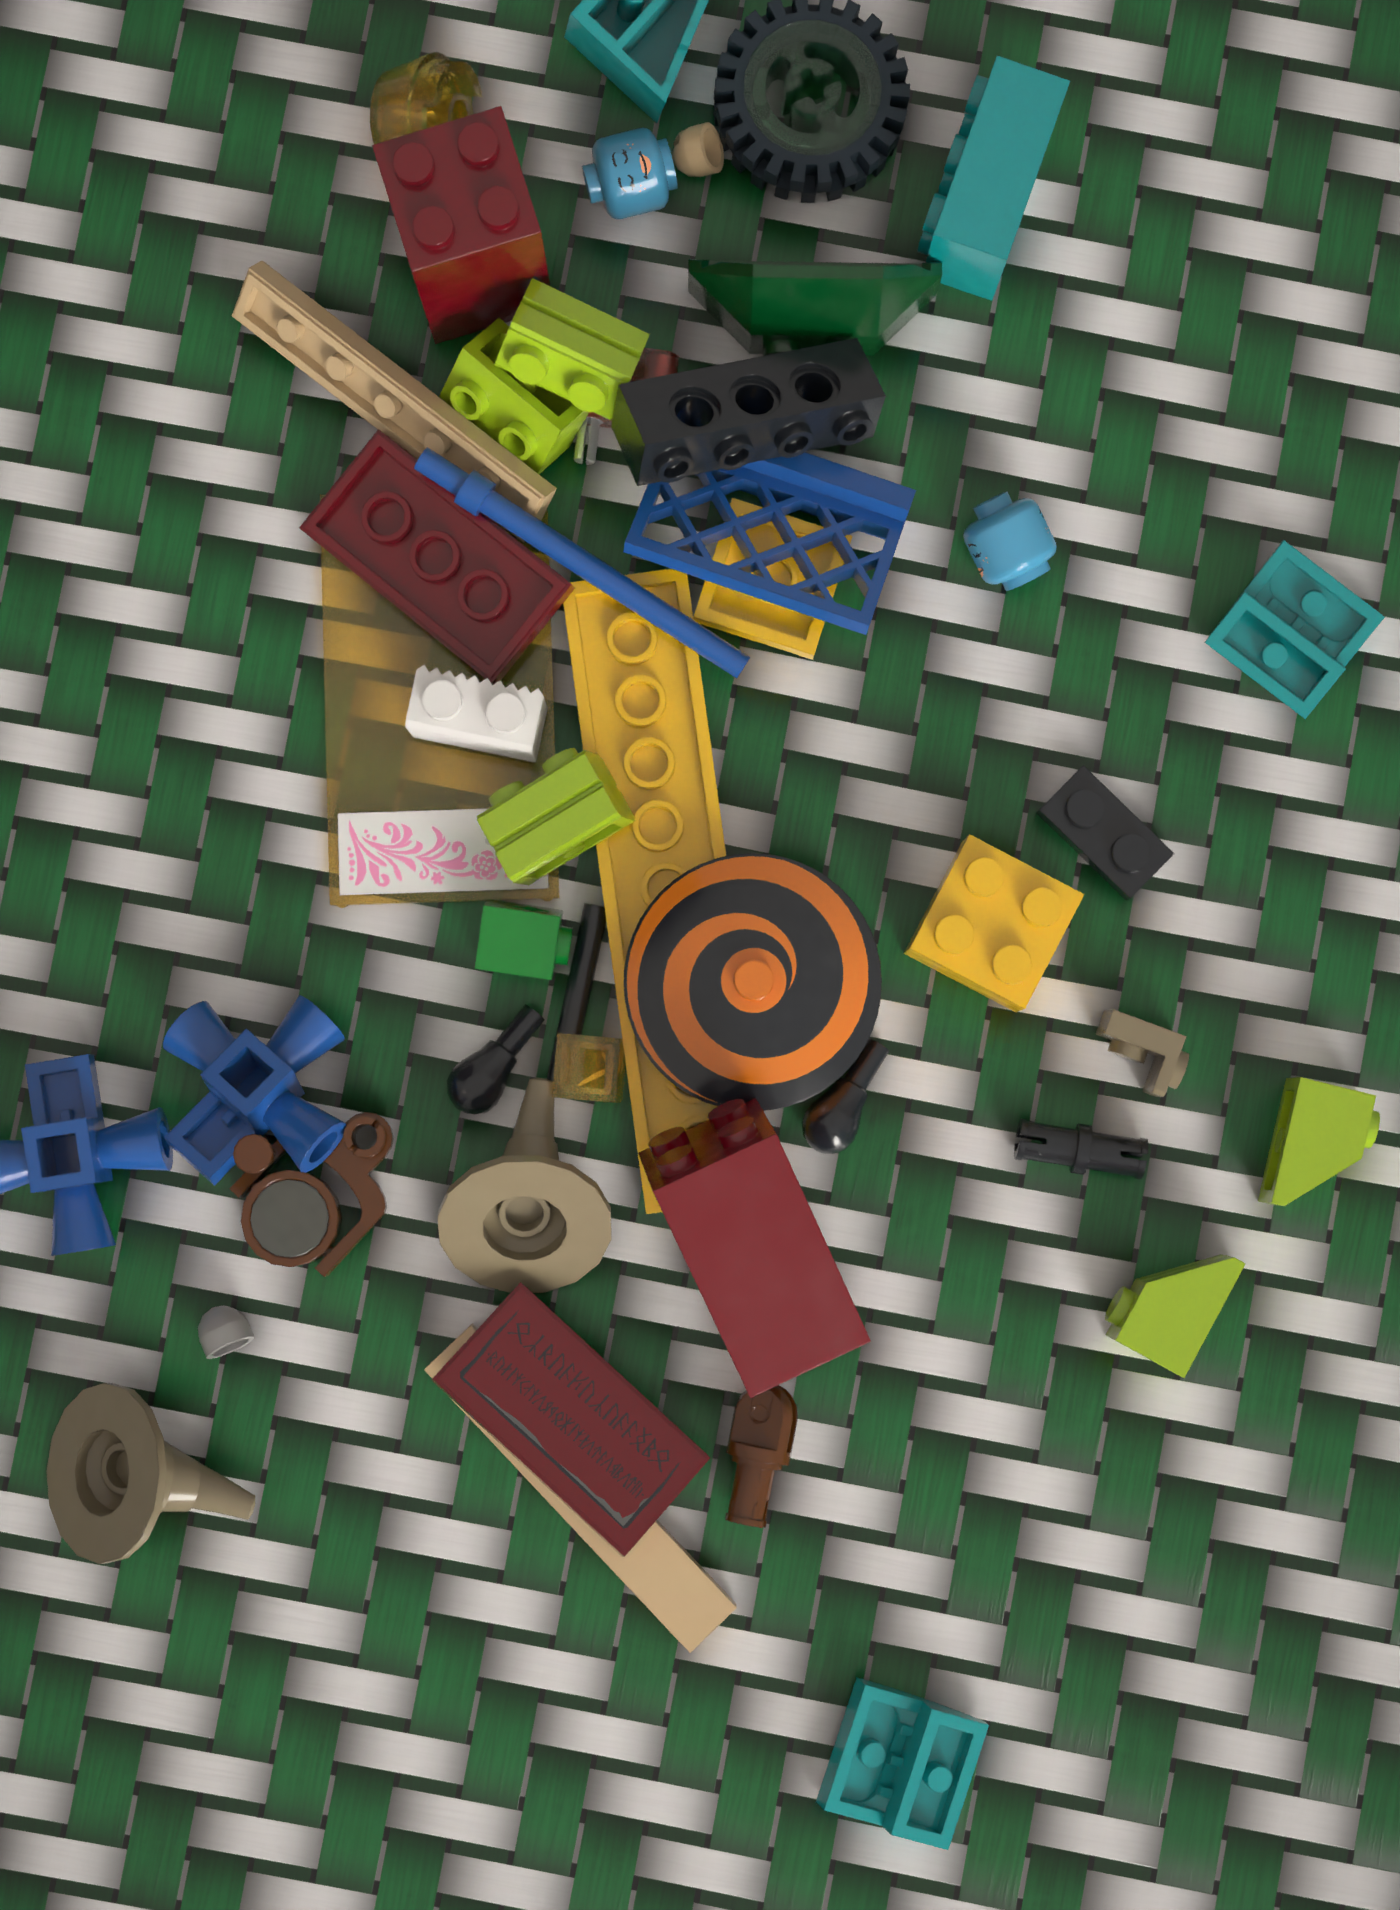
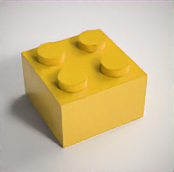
(994, 924)

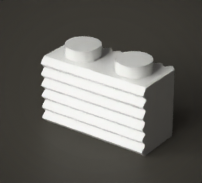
(476, 714)

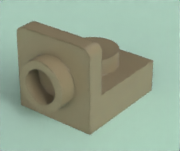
(1137, 1038)

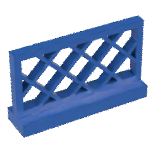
(835, 493)

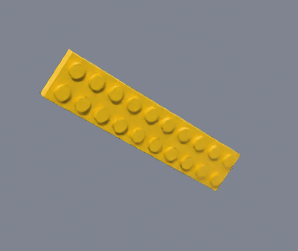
(650, 726)

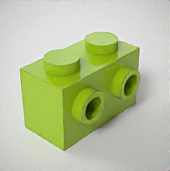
(515, 414)

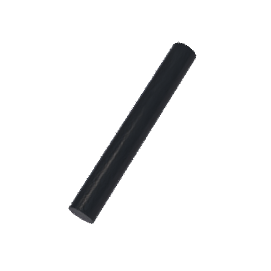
(580, 975)

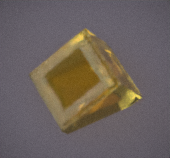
(589, 1068)

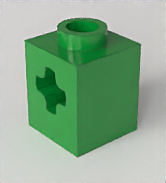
(522, 940)

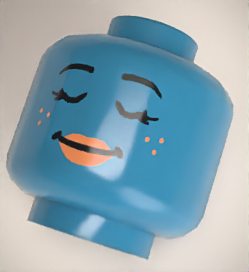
(630, 173)
(1009, 541)

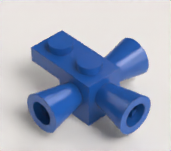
(252, 1088)
(74, 1150)

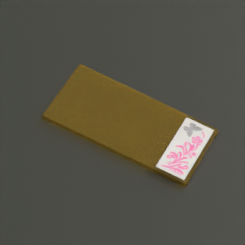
(403, 803)

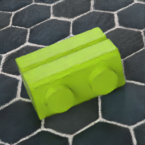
(570, 349)
(554, 816)

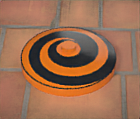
(752, 981)

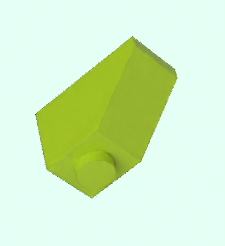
(1316, 1137)
(1172, 1310)

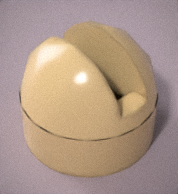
(698, 151)

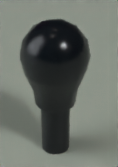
(481, 1078)
(836, 1115)

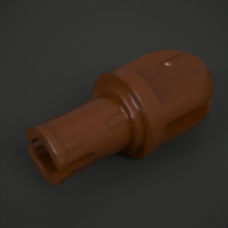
(760, 1444)

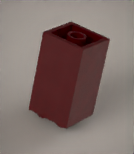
(464, 221)
(752, 1245)

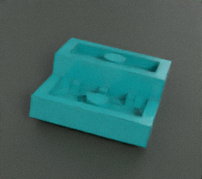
(1294, 629)
(902, 1763)

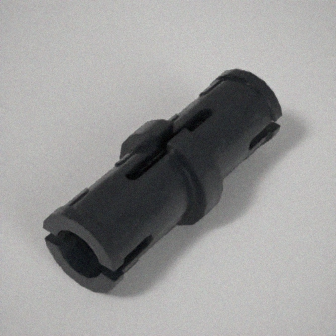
(1081, 1149)

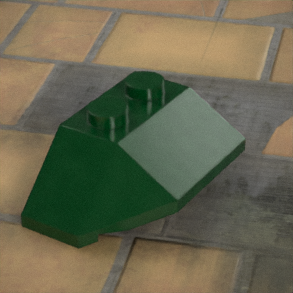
(811, 304)

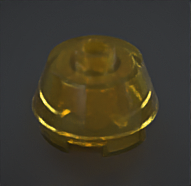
(421, 96)

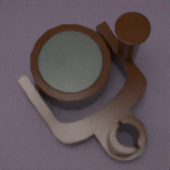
(296, 1215)

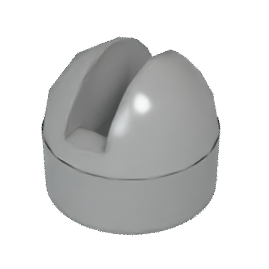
(223, 1331)

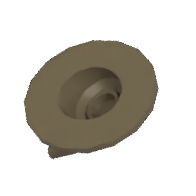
(526, 1210)
(117, 1475)

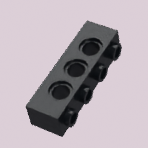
(747, 411)

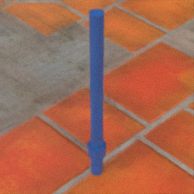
(477, 495)

